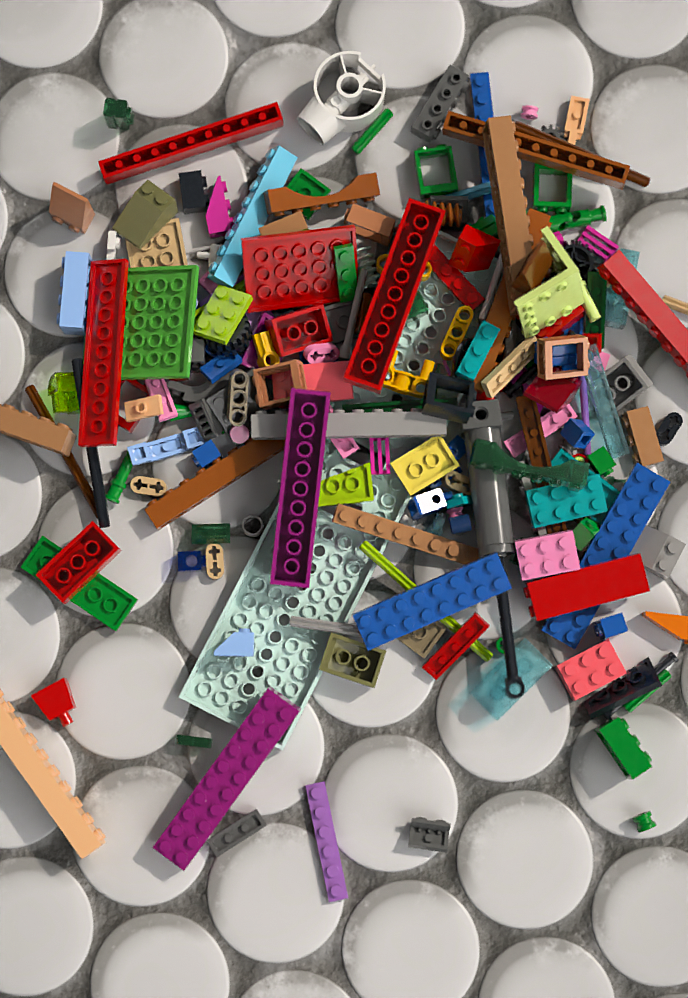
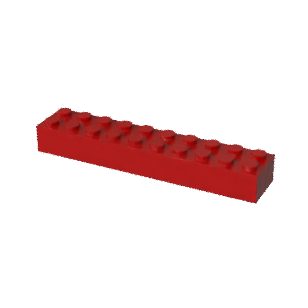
(394, 296)

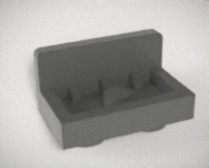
(429, 834)

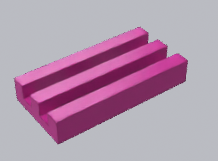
(602, 238)
(387, 454)

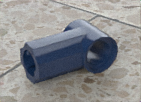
(460, 524)

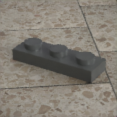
(236, 832)

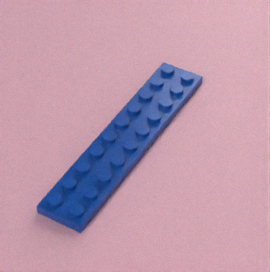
(614, 540)

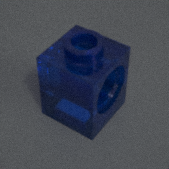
(182, 561)

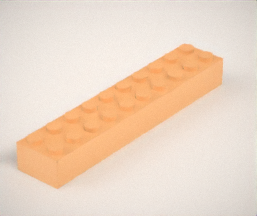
(46, 783)

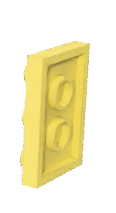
(424, 465)

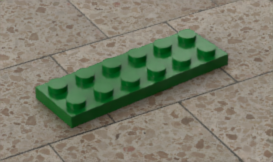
(98, 597)

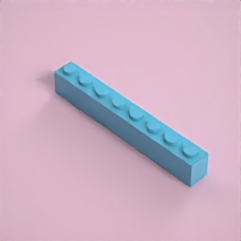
(251, 217)

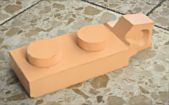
(576, 118)

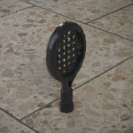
(459, 354)

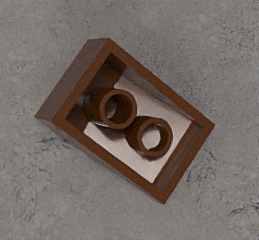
(534, 269)

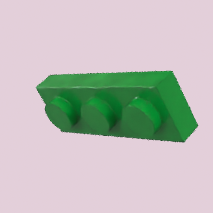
(345, 272)

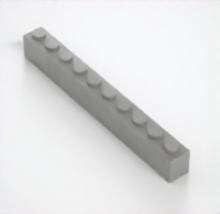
(355, 424)

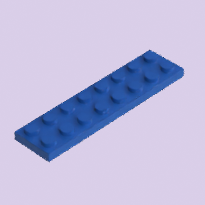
(432, 601)

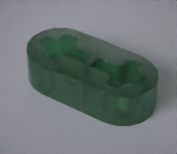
(193, 741)

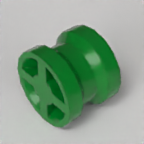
(644, 821)

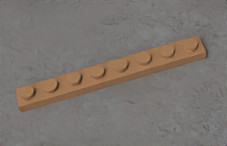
(404, 535)

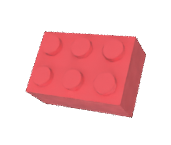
(590, 669)

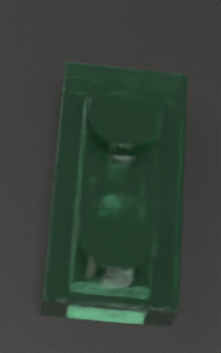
(211, 533)

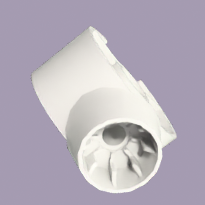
(324, 120)

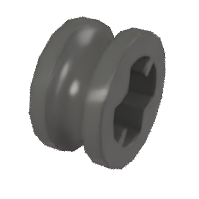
(566, 446)

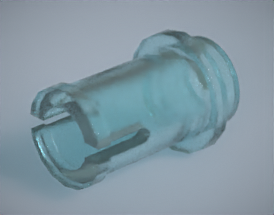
(438, 524)

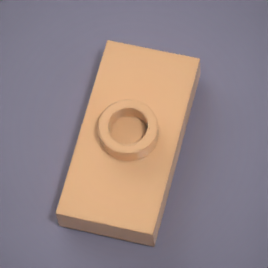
(143, 408)

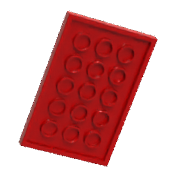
(293, 267)

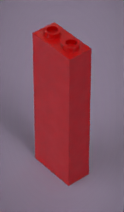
(586, 587)

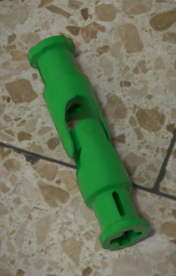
(583, 216)

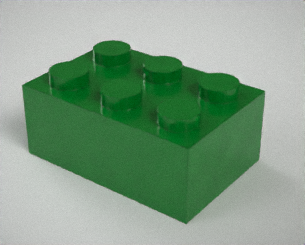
(624, 747)

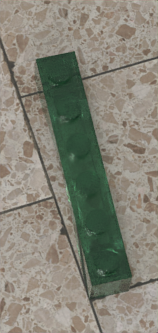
(490, 456)

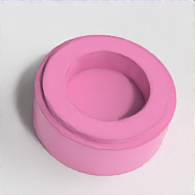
(239, 434)

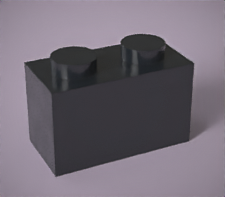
(192, 192)

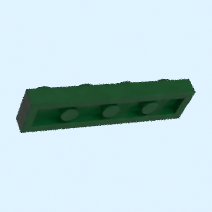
(598, 291)

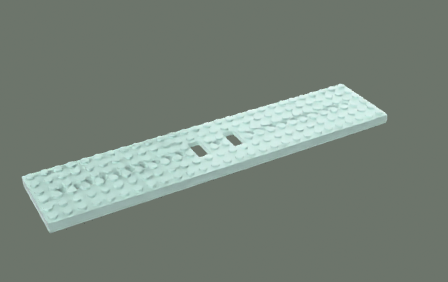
(344, 569)

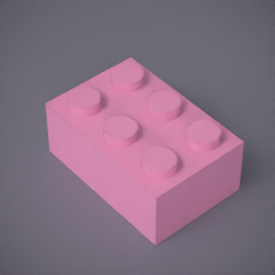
(547, 555)

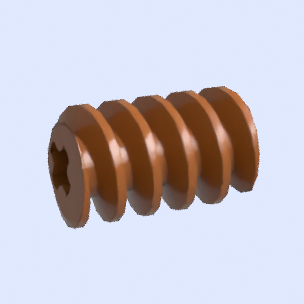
(451, 215)

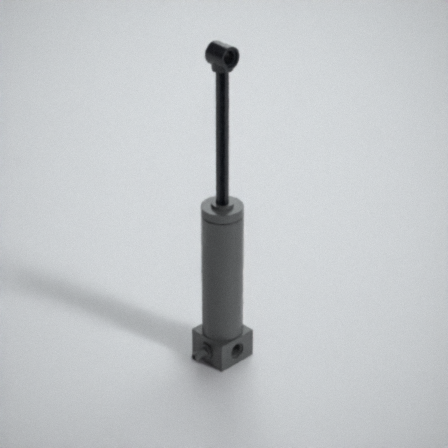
(493, 519)

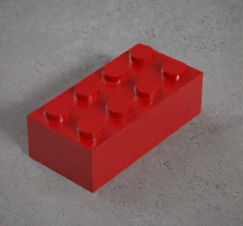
(78, 562)

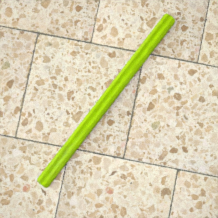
(407, 584)

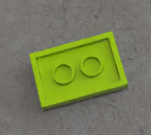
(222, 314)

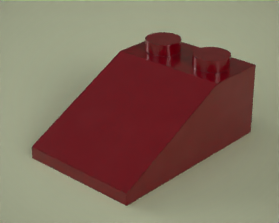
(553, 393)

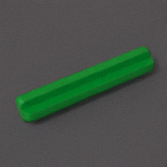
(372, 131)
(664, 676)

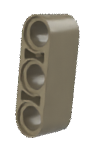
(240, 406)

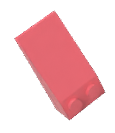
(318, 377)

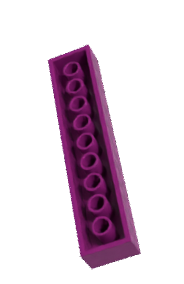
(300, 487)
(226, 778)

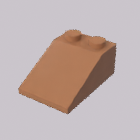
(70, 208)

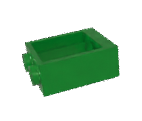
(439, 189)
(545, 206)

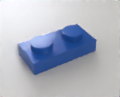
(220, 366)

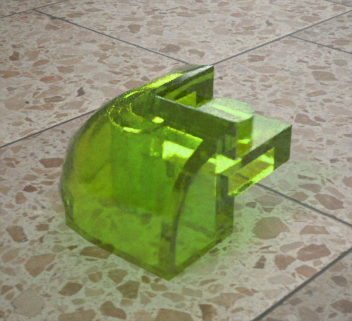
(63, 393)

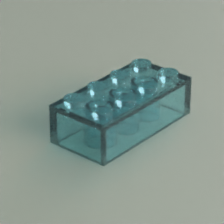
(490, 689)

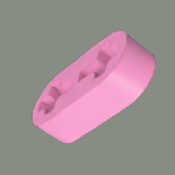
(321, 353)

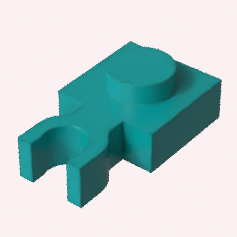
(459, 501)

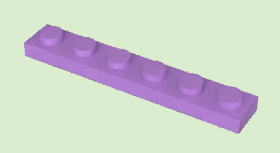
(326, 841)

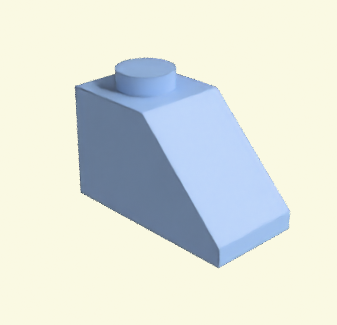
(237, 644)

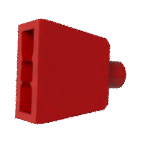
(56, 701)

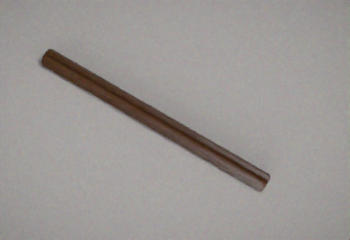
(633, 176)
(70, 461)

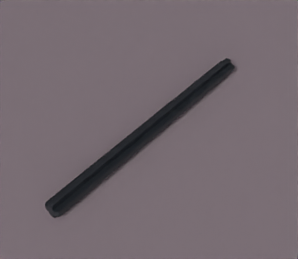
(93, 457)

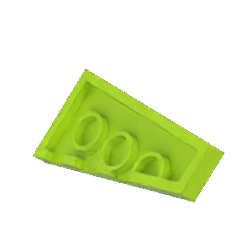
(347, 487)

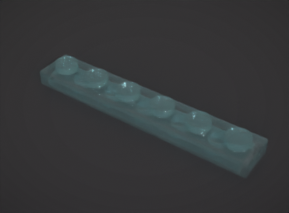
(605, 406)

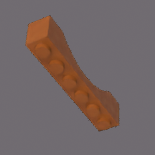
(284, 199)

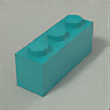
(477, 351)

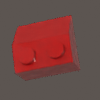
(474, 250)

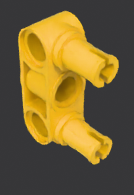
(406, 383)

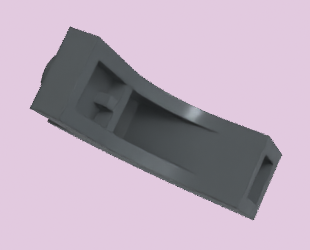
(195, 393)

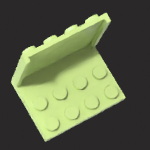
(556, 296)

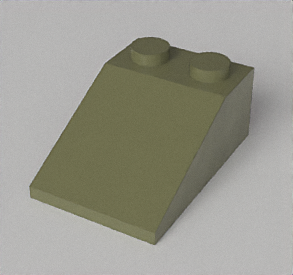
(145, 214)
(352, 660)

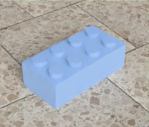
(75, 293)

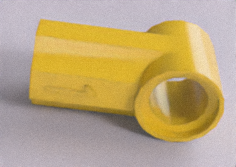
(265, 348)

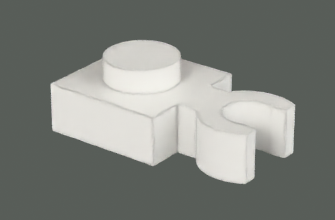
(113, 243)

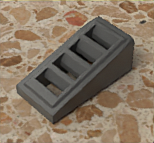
(210, 430)

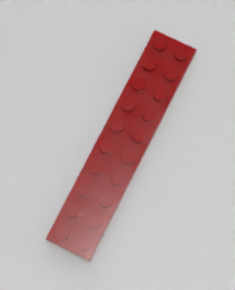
(103, 353)

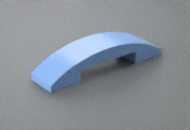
(165, 447)

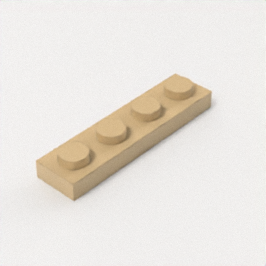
(509, 367)

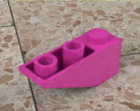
(217, 212)

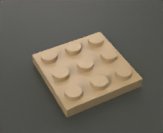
(162, 249)

